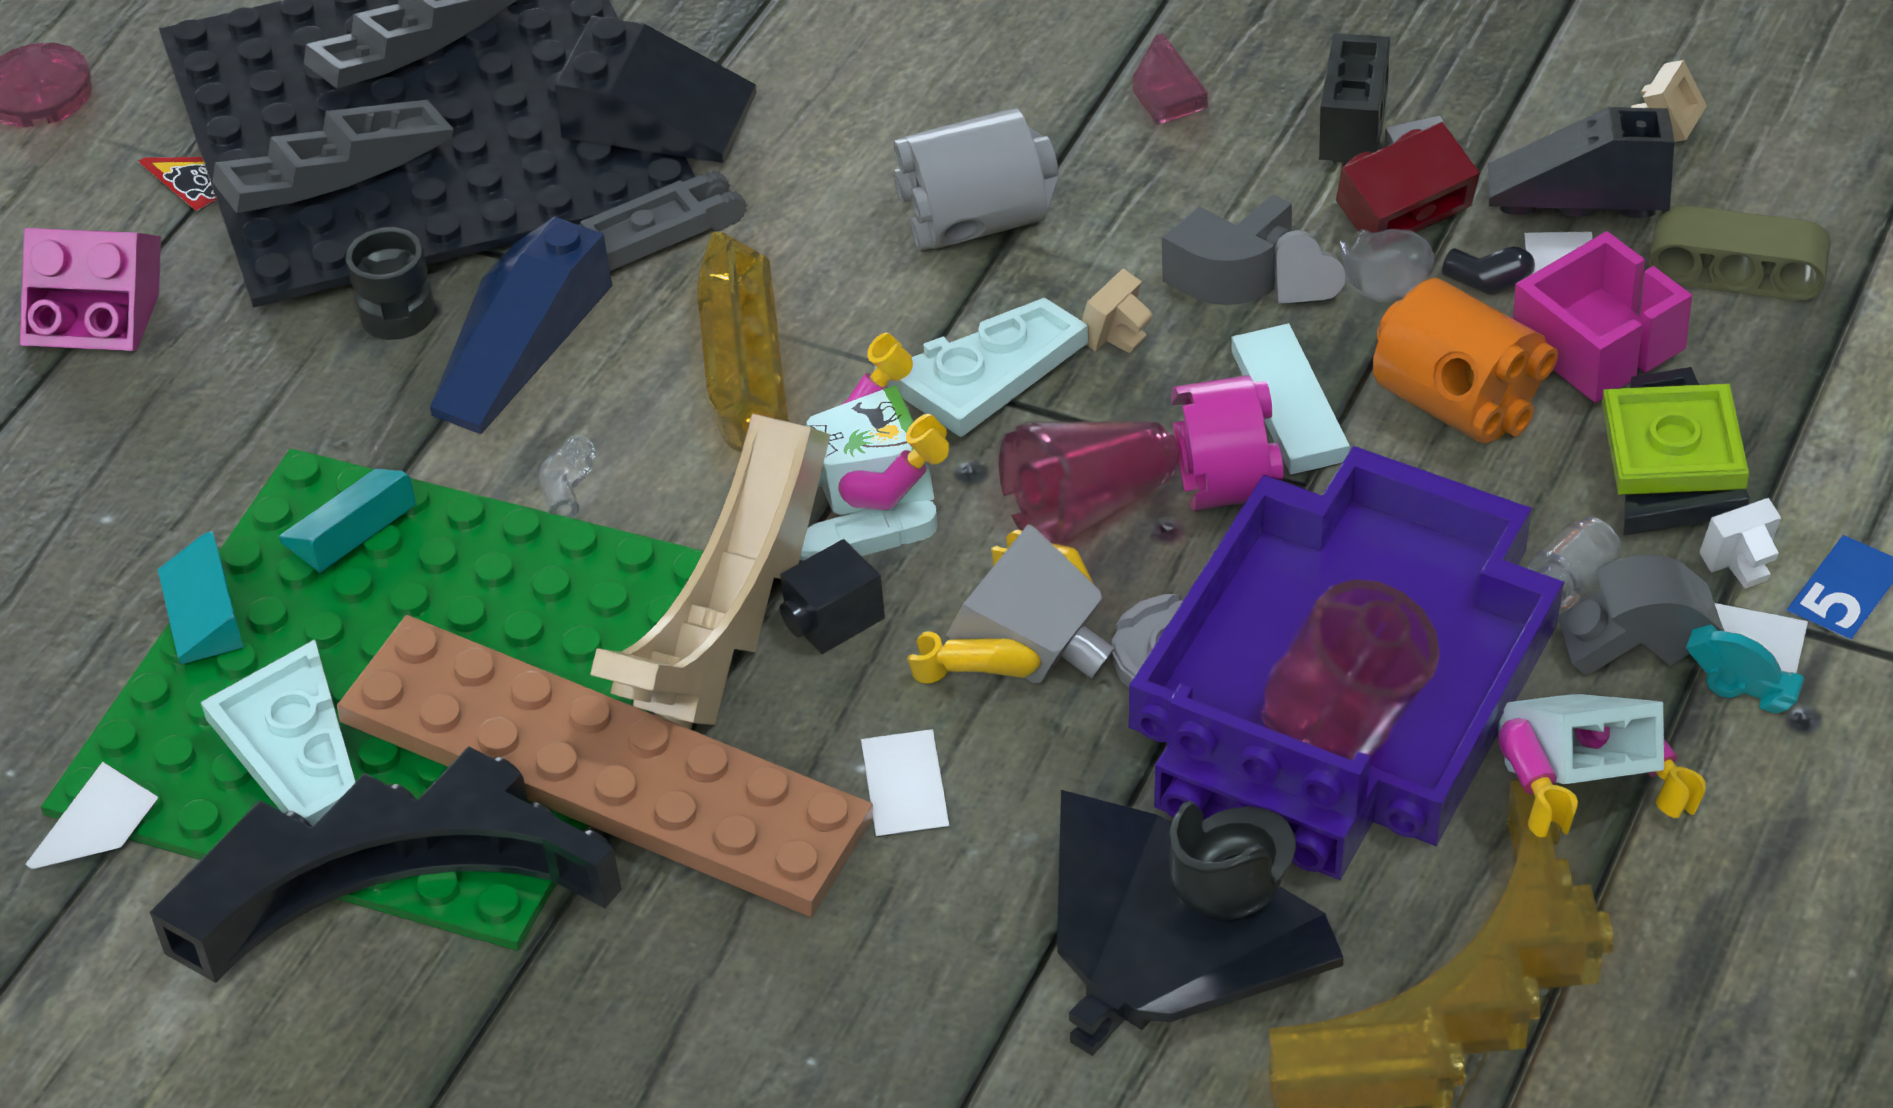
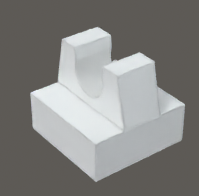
(1743, 542)

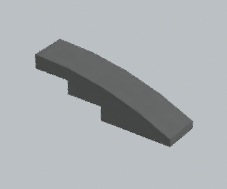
(396, 37)
(347, 151)

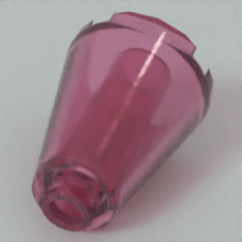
(1082, 471)

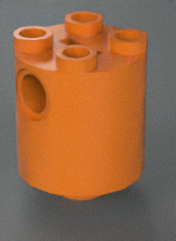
(1461, 360)

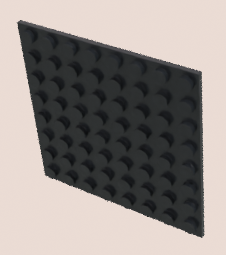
(472, 194)

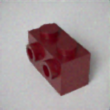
(1408, 182)

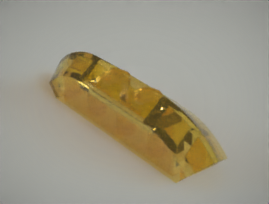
(739, 337)

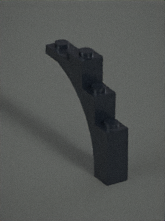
(376, 833)

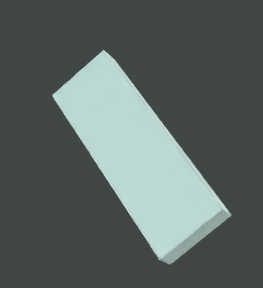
(1300, 412)

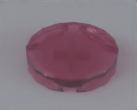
(42, 83)

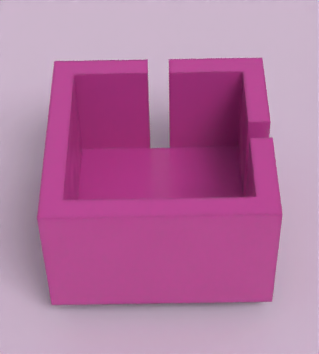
(1591, 310)

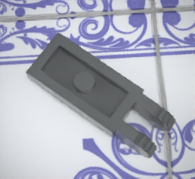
(667, 217)

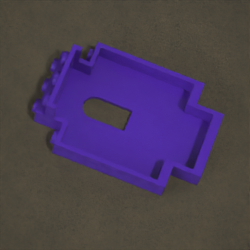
(1375, 522)

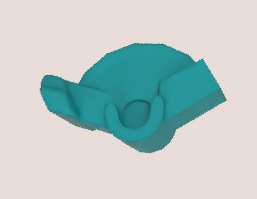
(1743, 666)

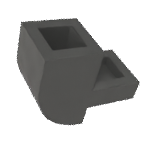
(1222, 259)
(1639, 602)

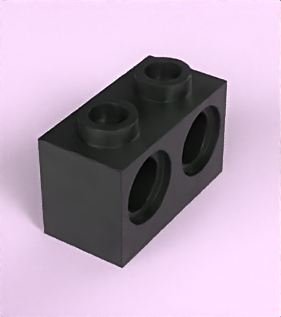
(1353, 96)

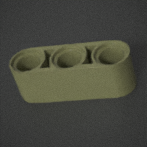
(1741, 252)

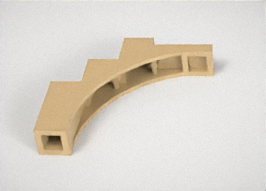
(760, 534)

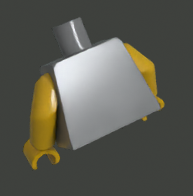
(1020, 617)

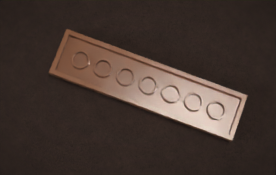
(611, 764)

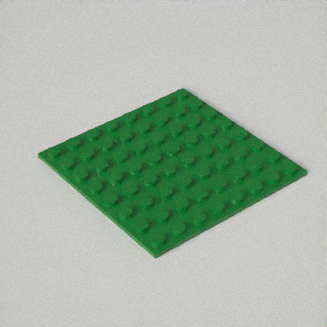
(454, 560)

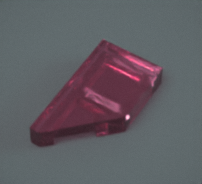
(1167, 84)

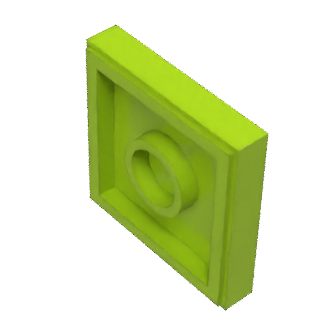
(1674, 439)

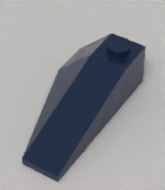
(520, 319)

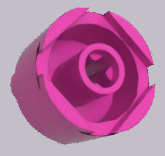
(1224, 440)

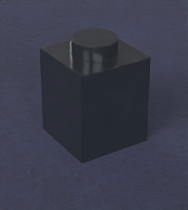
(831, 596)

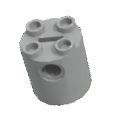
(975, 178)

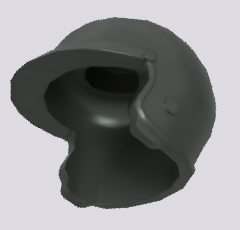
(1229, 860)

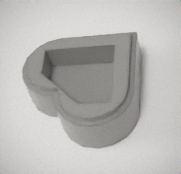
(1304, 270)

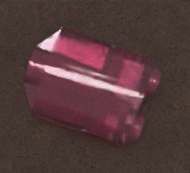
(1352, 669)

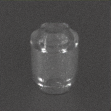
(1576, 556)

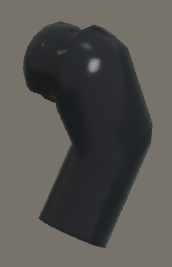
(1492, 272)

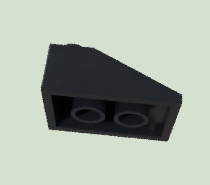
(649, 93)

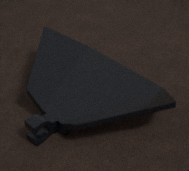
(1148, 950)

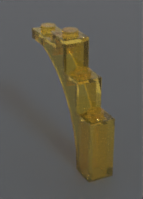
(1479, 1002)

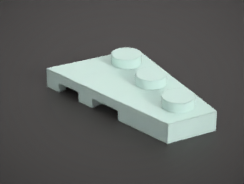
(984, 371)
(286, 733)

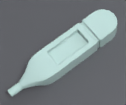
(874, 529)

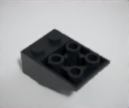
(1601, 162)

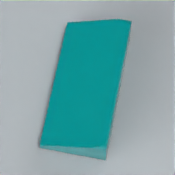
(350, 518)
(199, 601)

